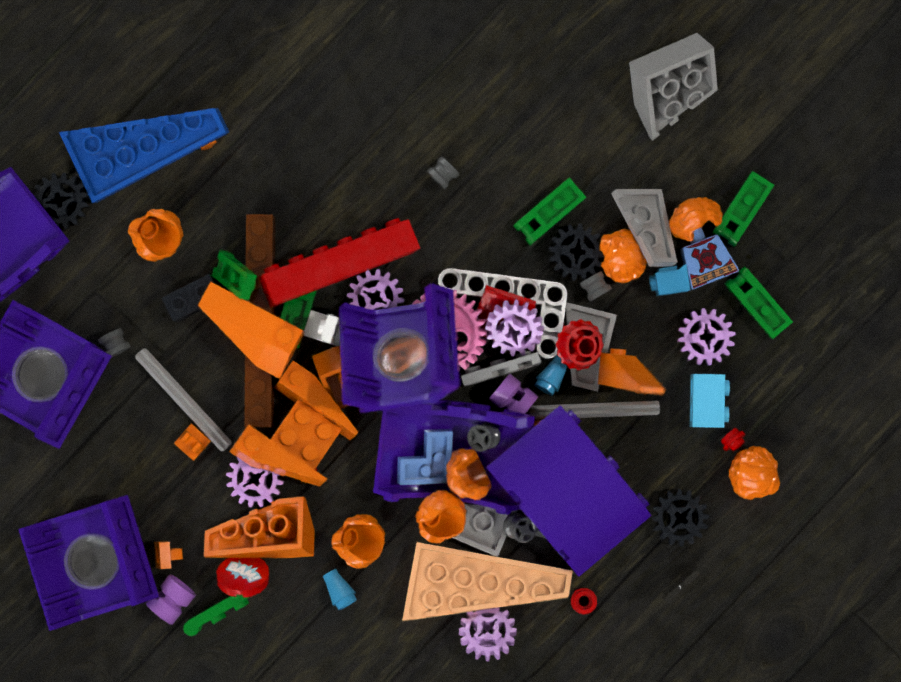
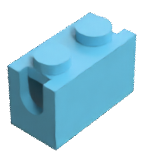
(708, 400)

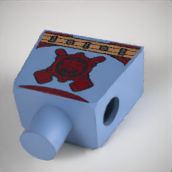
(707, 260)

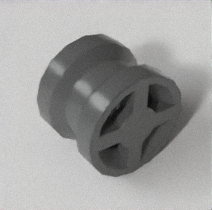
(442, 172)
(595, 286)
(114, 342)
(478, 434)
(523, 532)

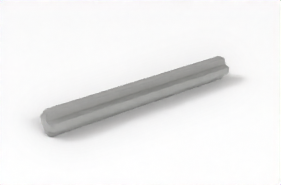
(183, 399)
(600, 409)

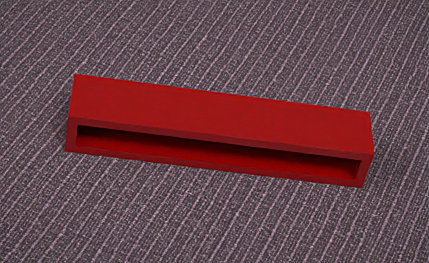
(338, 263)

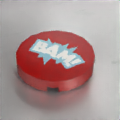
(242, 576)

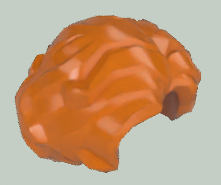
(693, 215)
(156, 234)
(622, 256)
(754, 473)
(467, 475)
(441, 516)
(359, 540)

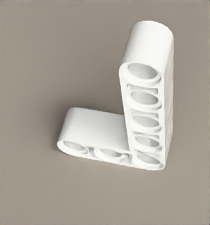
(516, 284)

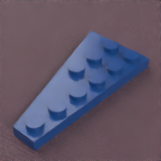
(126, 152)

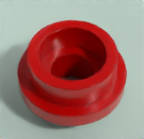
(733, 440)
(587, 608)

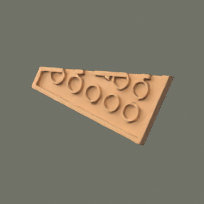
(464, 581)

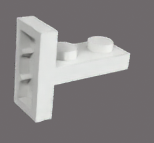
(323, 328)

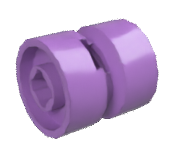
(512, 388)
(171, 599)

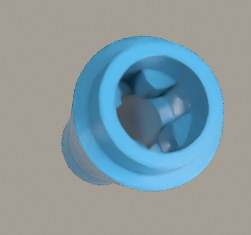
(551, 377)
(339, 590)

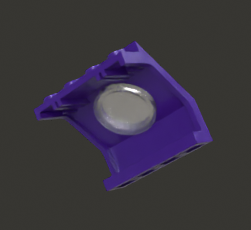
(399, 352)
(45, 373)
(88, 562)

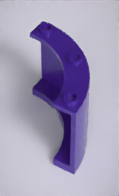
(26, 234)
(404, 436)
(570, 490)

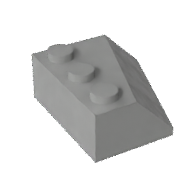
(672, 81)

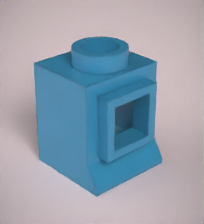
(670, 280)

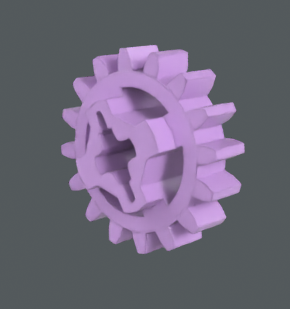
(381, 287)
(520, 319)
(705, 323)
(262, 488)
(487, 620)

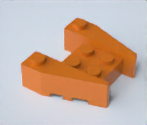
(303, 433)

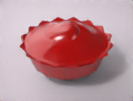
(579, 344)

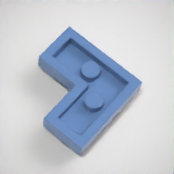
(432, 465)

